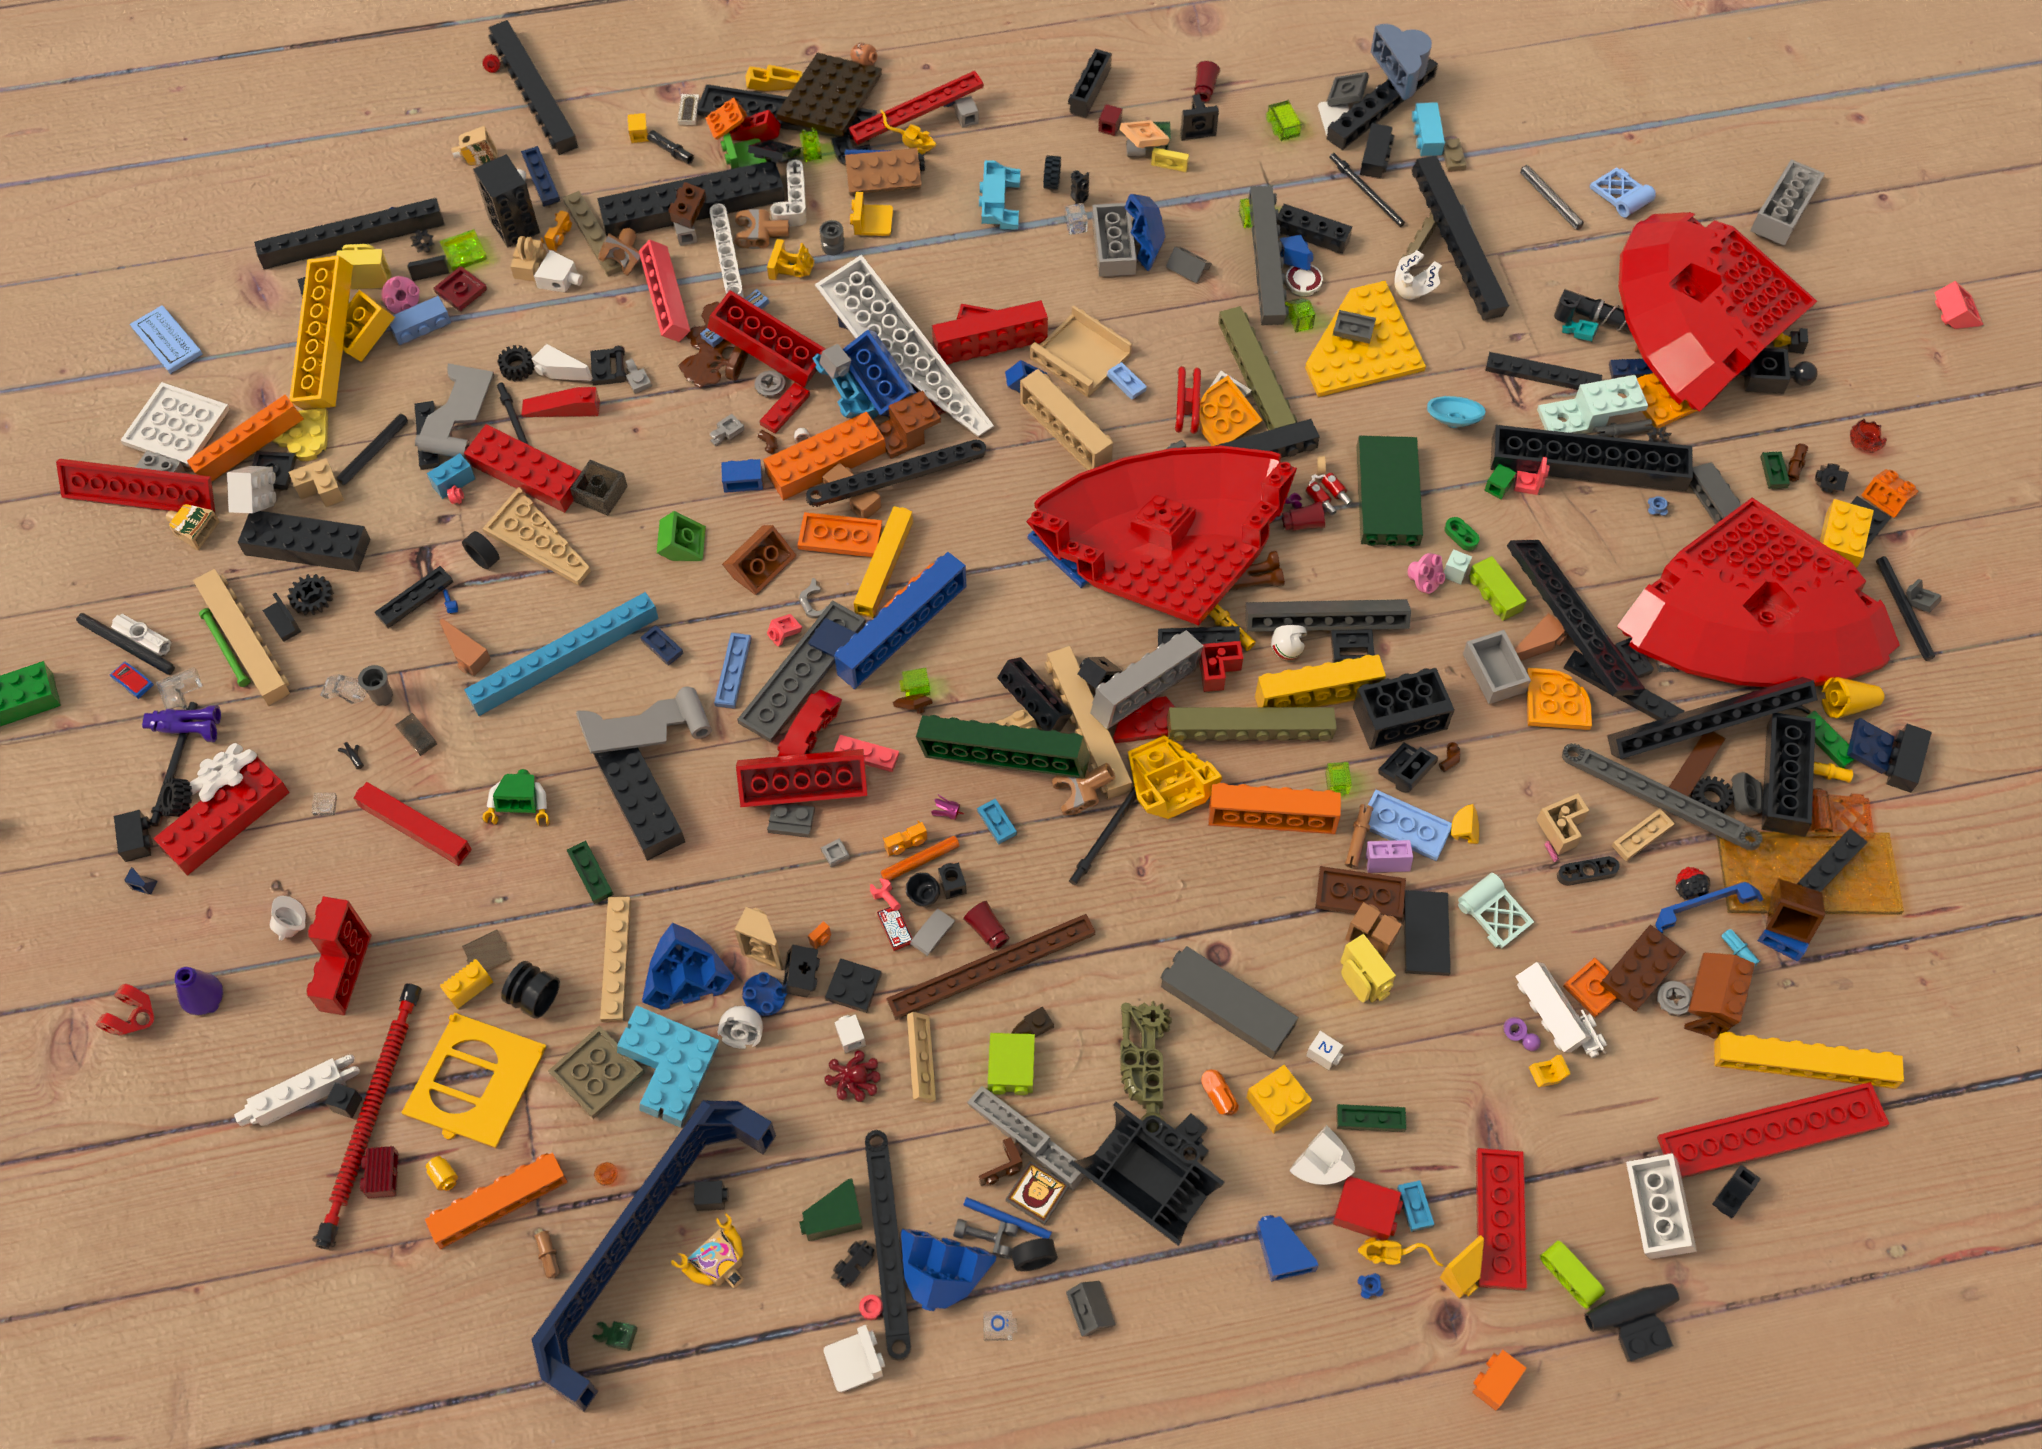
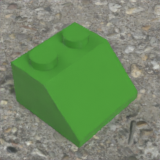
(680, 538)

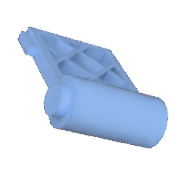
(1630, 199)

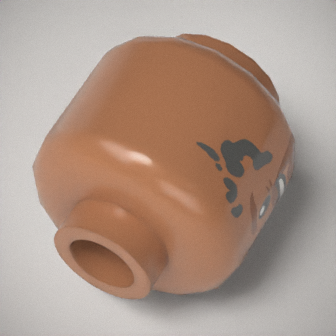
(864, 54)

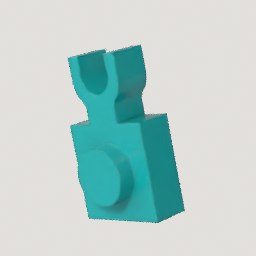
(1583, 330)

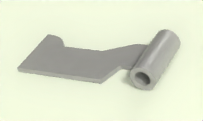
(462, 407)
(647, 728)

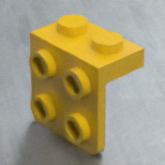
(870, 219)

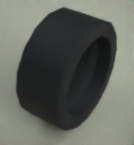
(480, 550)
(1034, 1254)

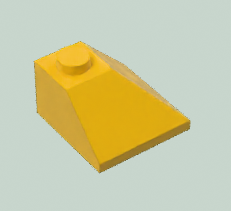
(1465, 1269)

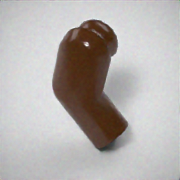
(770, 440)
(1453, 757)

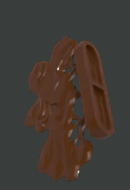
(697, 366)

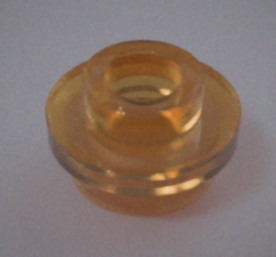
(603, 1167)

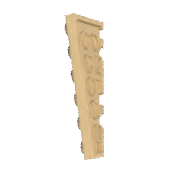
(531, 534)

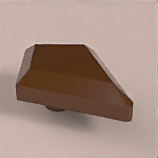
(913, 702)
(1708, 1026)

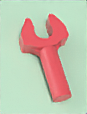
(884, 893)

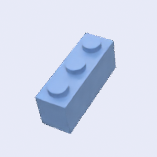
(419, 320)

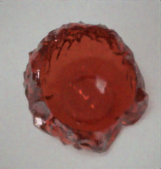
(1867, 436)

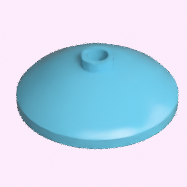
(1455, 411)

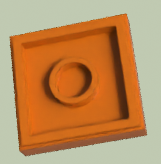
(1587, 989)

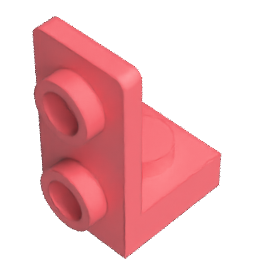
(1530, 482)

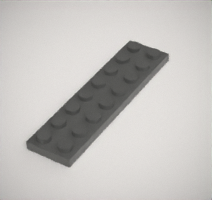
(795, 678)

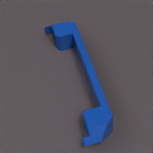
(1744, 892)

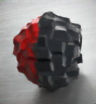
(1692, 882)

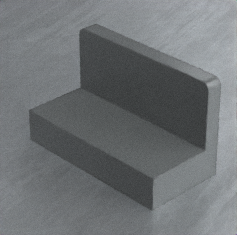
(1187, 264)
(1090, 1307)

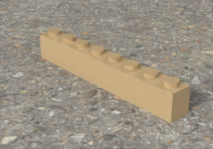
(242, 638)
(1079, 699)

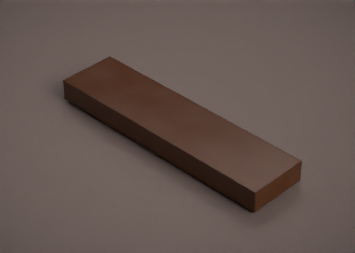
(1697, 763)

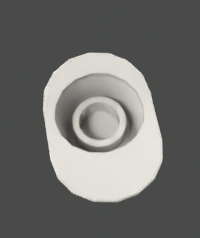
(287, 917)

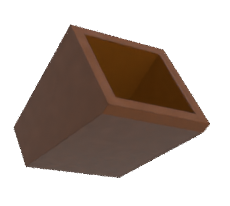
(1795, 911)

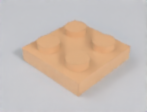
(1144, 134)

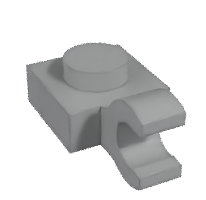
(637, 378)
(728, 427)

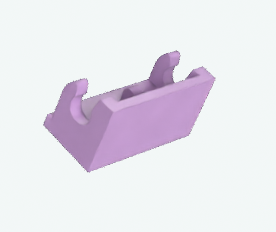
(1389, 856)

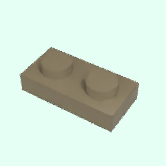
(1454, 155)

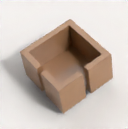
(1378, 929)

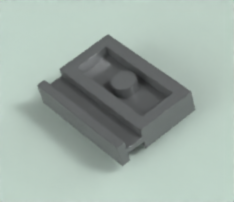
(1354, 326)
(791, 820)

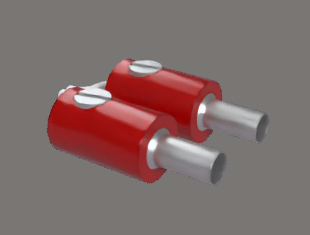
(1333, 485)

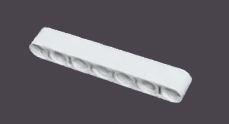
(726, 249)

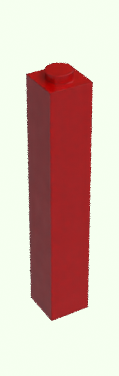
(412, 823)

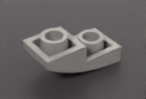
(932, 931)

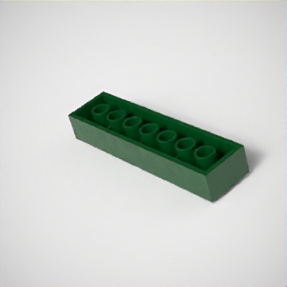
(1003, 746)

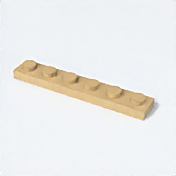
(615, 959)

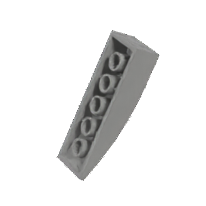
(1787, 202)

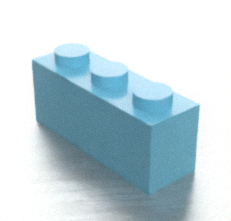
(1428, 129)

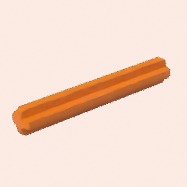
(920, 858)

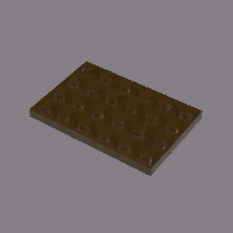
(829, 94)

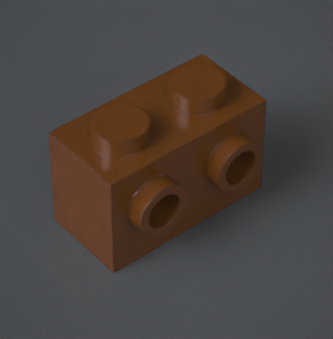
(687, 205)

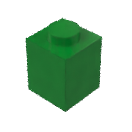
(1500, 481)

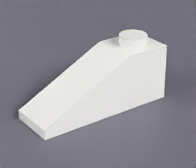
(559, 365)

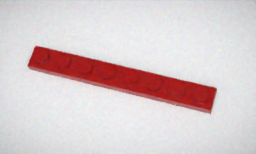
(916, 107)

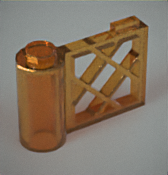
(1825, 813)

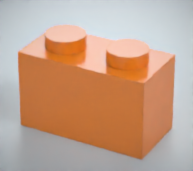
(1498, 1380)

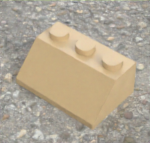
(757, 938)

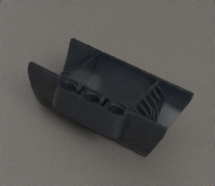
(1149, 1174)

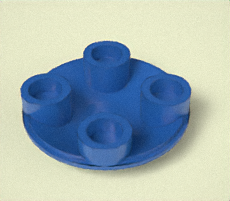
(763, 994)

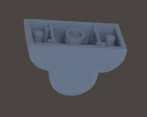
(1401, 56)

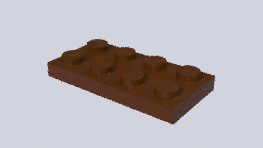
(1348, 889)
(1642, 968)

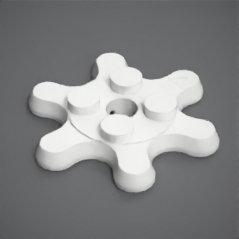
(227, 764)

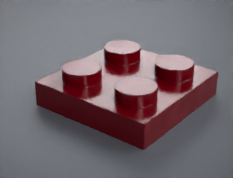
(460, 288)

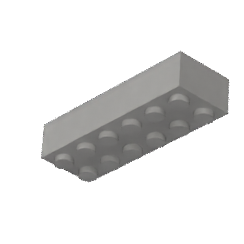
(1146, 679)

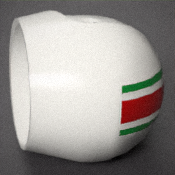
(1287, 642)

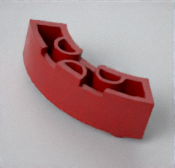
(814, 715)

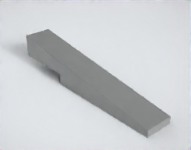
(1027, 1135)

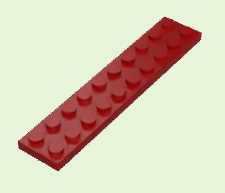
(1775, 1130)

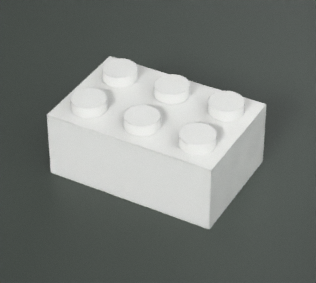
(251, 489)

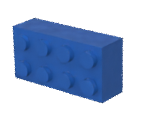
(877, 372)

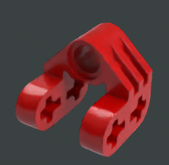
(130, 996)

